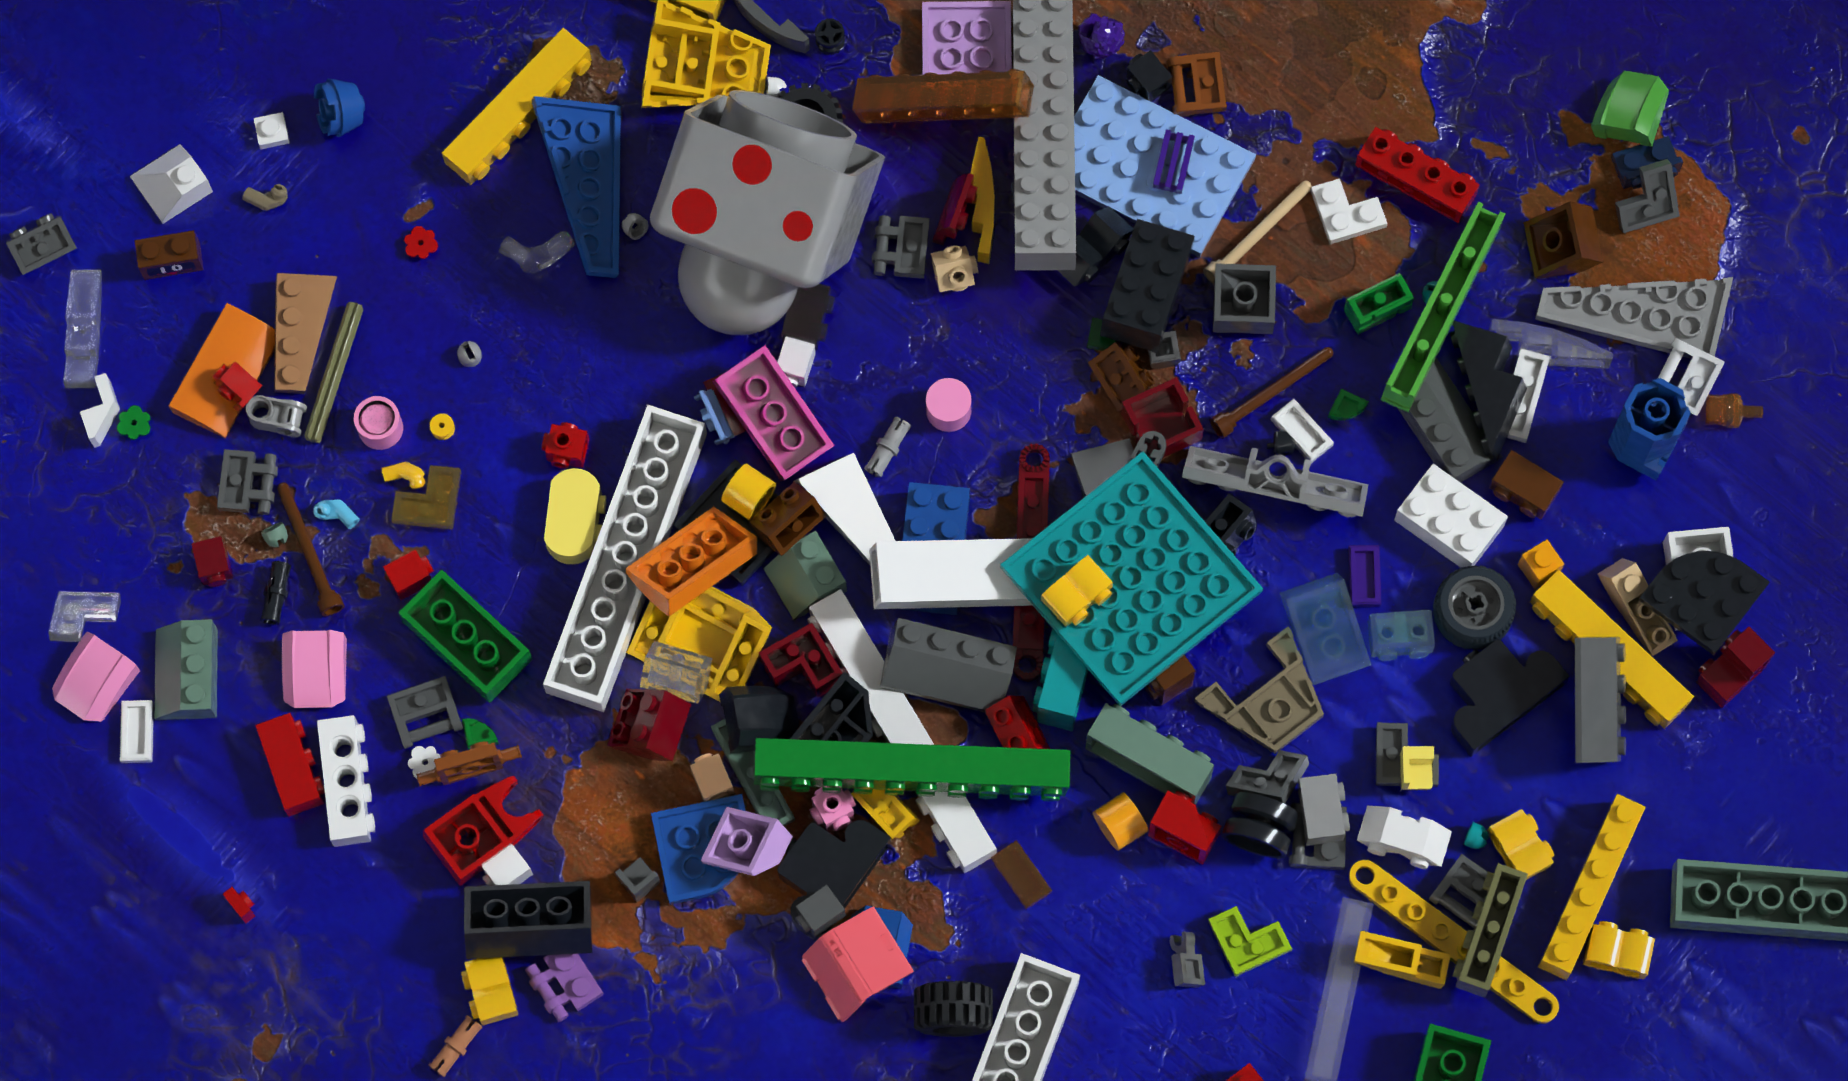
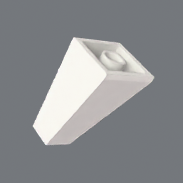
(848, 503)

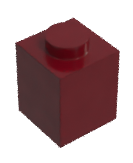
(212, 561)

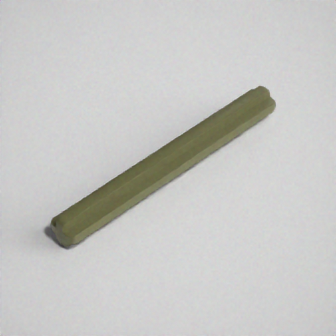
(333, 372)

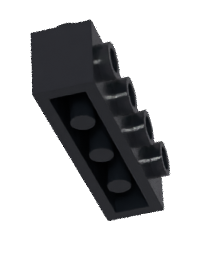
(1232, 522)

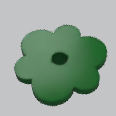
(127, 419)

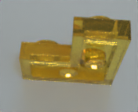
(435, 507)

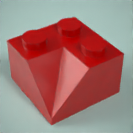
(1182, 827)

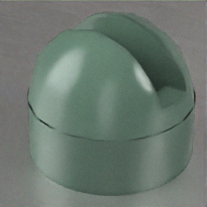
(275, 533)

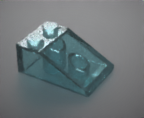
(1326, 628)

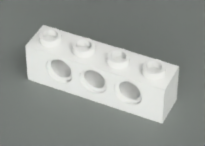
(332, 735)

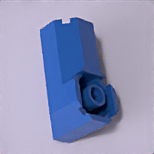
(1649, 426)

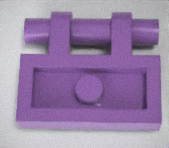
(574, 979)

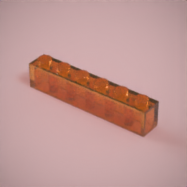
(943, 96)

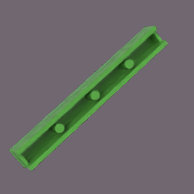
(1442, 308)

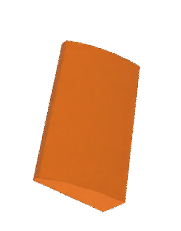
(233, 338)
(692, 560)

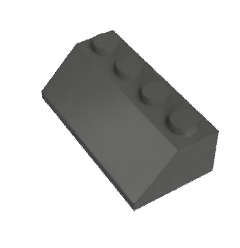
(1447, 426)
(947, 665)
(1598, 699)

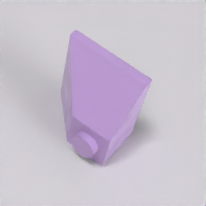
(747, 842)

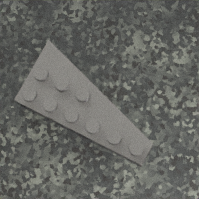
(1643, 312)

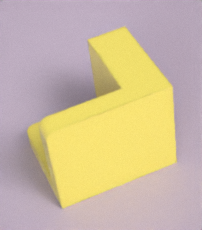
(1416, 767)

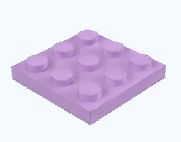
(966, 36)

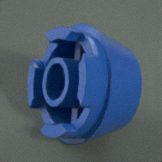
(339, 107)

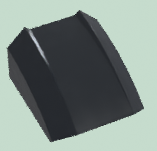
(757, 713)

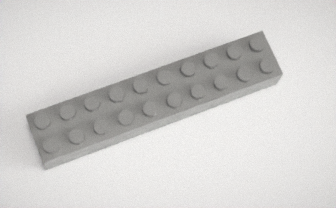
(1046, 138)

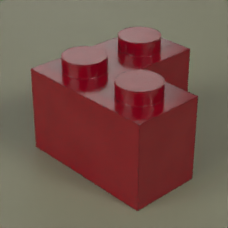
(801, 653)
(1742, 660)

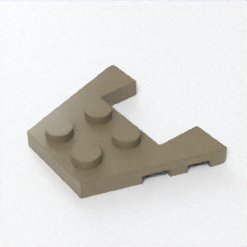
(1276, 710)

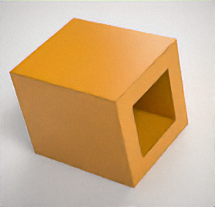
(1540, 563)

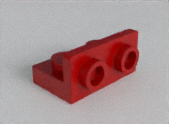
(1016, 724)

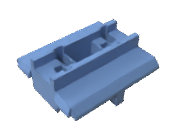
(714, 416)

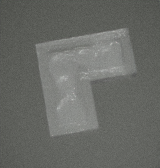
(76, 608)

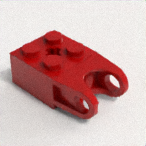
(486, 822)

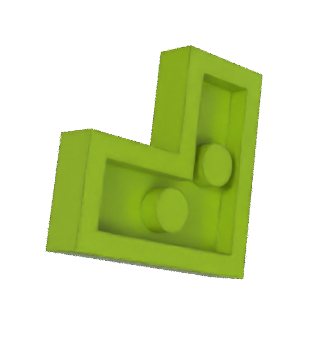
(1247, 950)

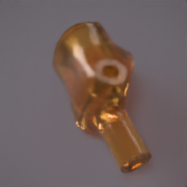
(1729, 410)

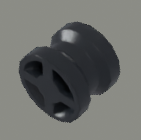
(829, 29)

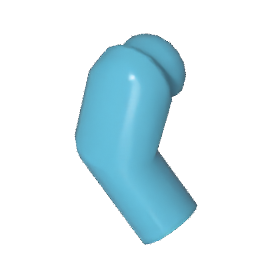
(336, 510)

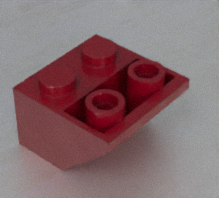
(649, 724)

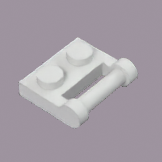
(1698, 376)

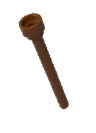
(1225, 422)
(329, 601)

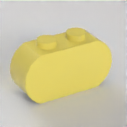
(573, 516)

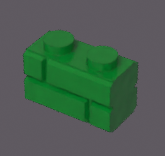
(1378, 303)

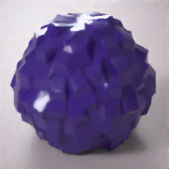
(1101, 36)

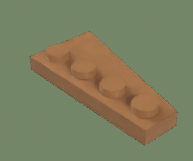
(299, 321)

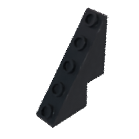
(1495, 391)

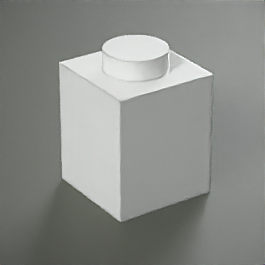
(796, 360)
(506, 868)

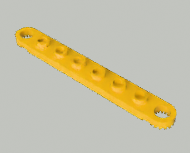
(1448, 938)

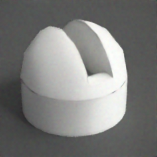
(773, 86)

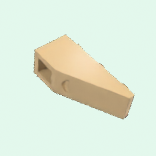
(1625, 586)

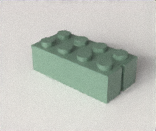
(1148, 754)

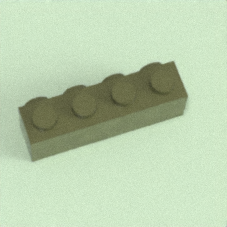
(1491, 930)

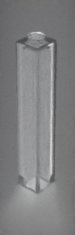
(1337, 992)

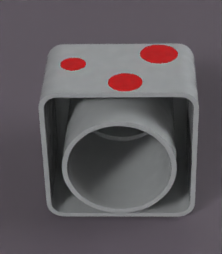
(763, 205)

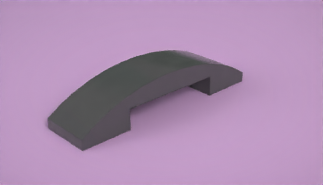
(786, 35)

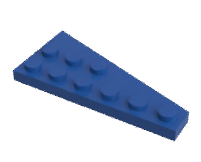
(586, 164)

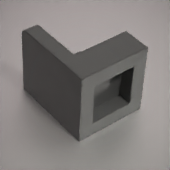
(638, 879)

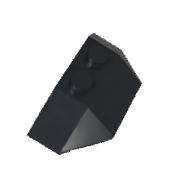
(839, 715)

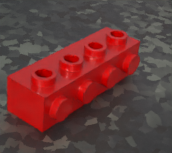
(1417, 174)

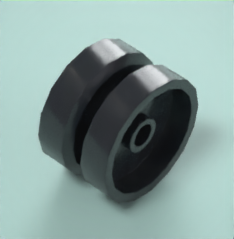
(1260, 825)

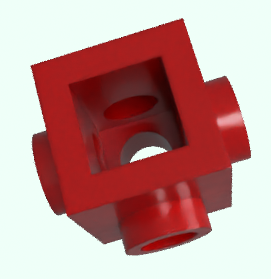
(566, 445)

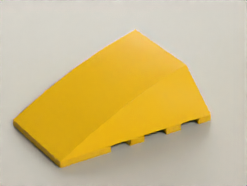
(698, 59)

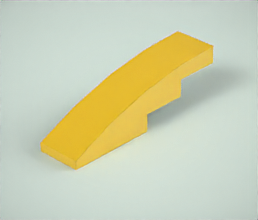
(984, 209)

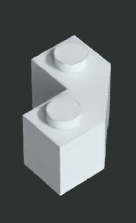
(1390, 832)

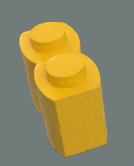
(1077, 592)
(1520, 845)
(1619, 950)
(490, 990)

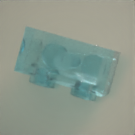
(1401, 634)

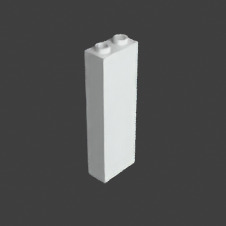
(944, 574)

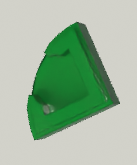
(1347, 406)
(478, 732)

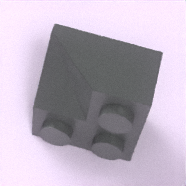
(1244, 298)

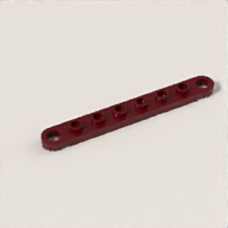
(1031, 520)

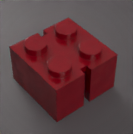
(1162, 411)

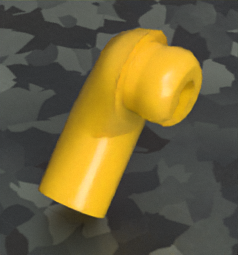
(407, 471)

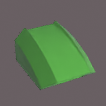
(1631, 108)

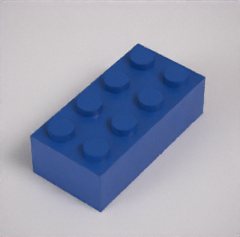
(936, 514)

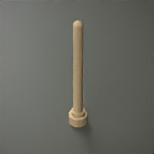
(1260, 230)

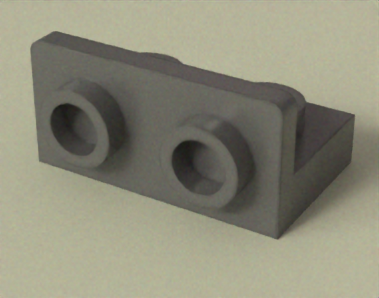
(41, 243)

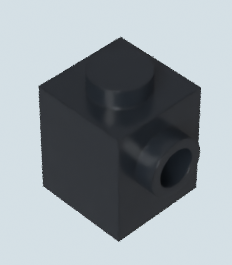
(1148, 76)

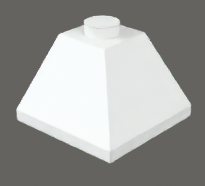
(172, 183)

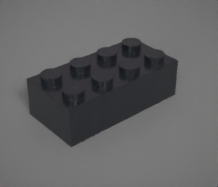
(1147, 285)
(527, 919)

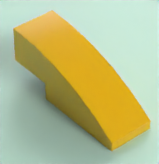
(1402, 959)

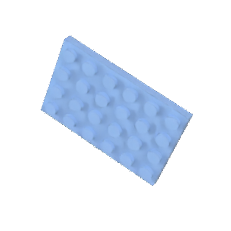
(1118, 155)

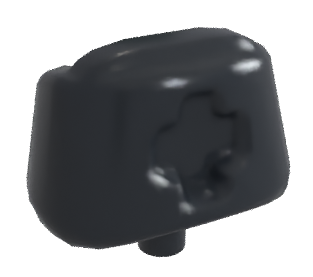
(1282, 443)

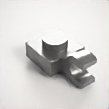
(1186, 964)

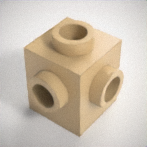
(954, 268)

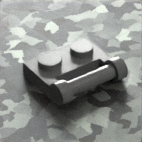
(420, 703)
(1324, 855)
(1466, 879)

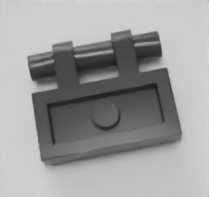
(910, 250)
(237, 482)

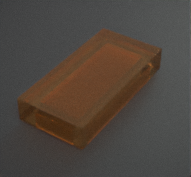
(1021, 874)

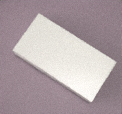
(1304, 431)
(136, 731)

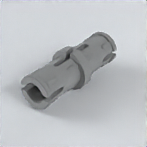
(887, 447)

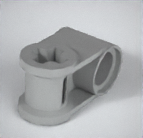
(282, 418)

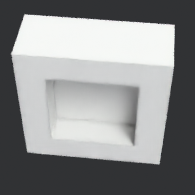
(271, 130)

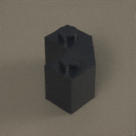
(1097, 244)

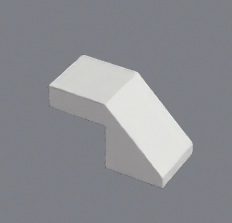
(100, 418)

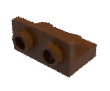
(1121, 373)

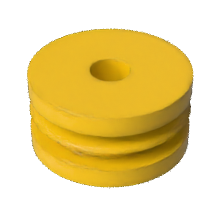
(442, 420)

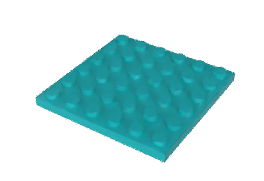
(1166, 572)

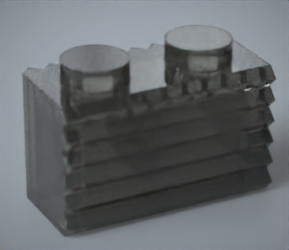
(807, 315)

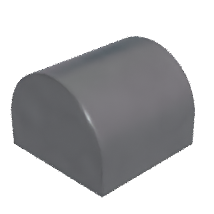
(1168, 352)

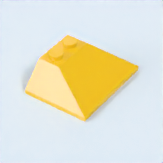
(712, 627)

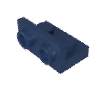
(1629, 160)

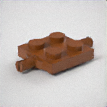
(458, 766)

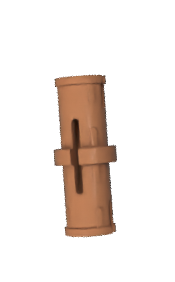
(455, 1046)

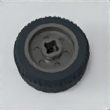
(1480, 588)

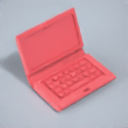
(855, 962)

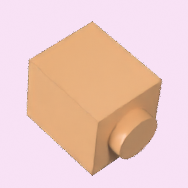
(711, 777)

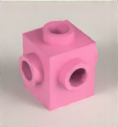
(832, 818)

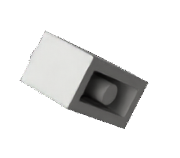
(1321, 809)

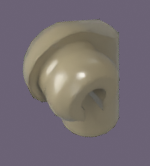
(268, 200)

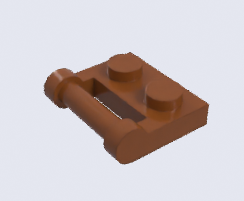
(1206, 81)

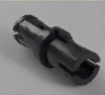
(275, 593)

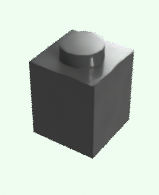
(819, 911)

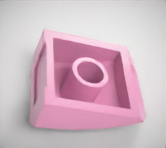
(314, 668)
(93, 679)

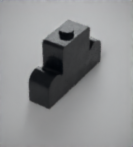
(1500, 692)
(825, 860)

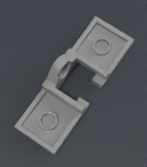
(1296, 485)

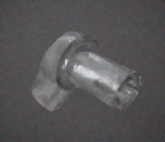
(537, 257)

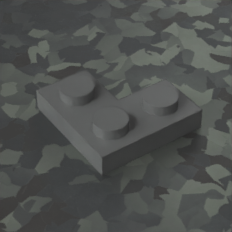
(1655, 204)
(1389, 743)
(1274, 783)

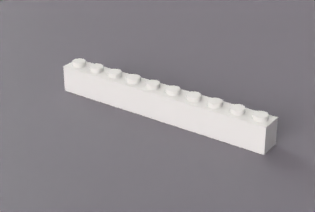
(898, 723)

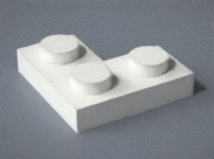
(1345, 220)

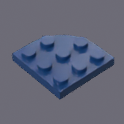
(681, 842)

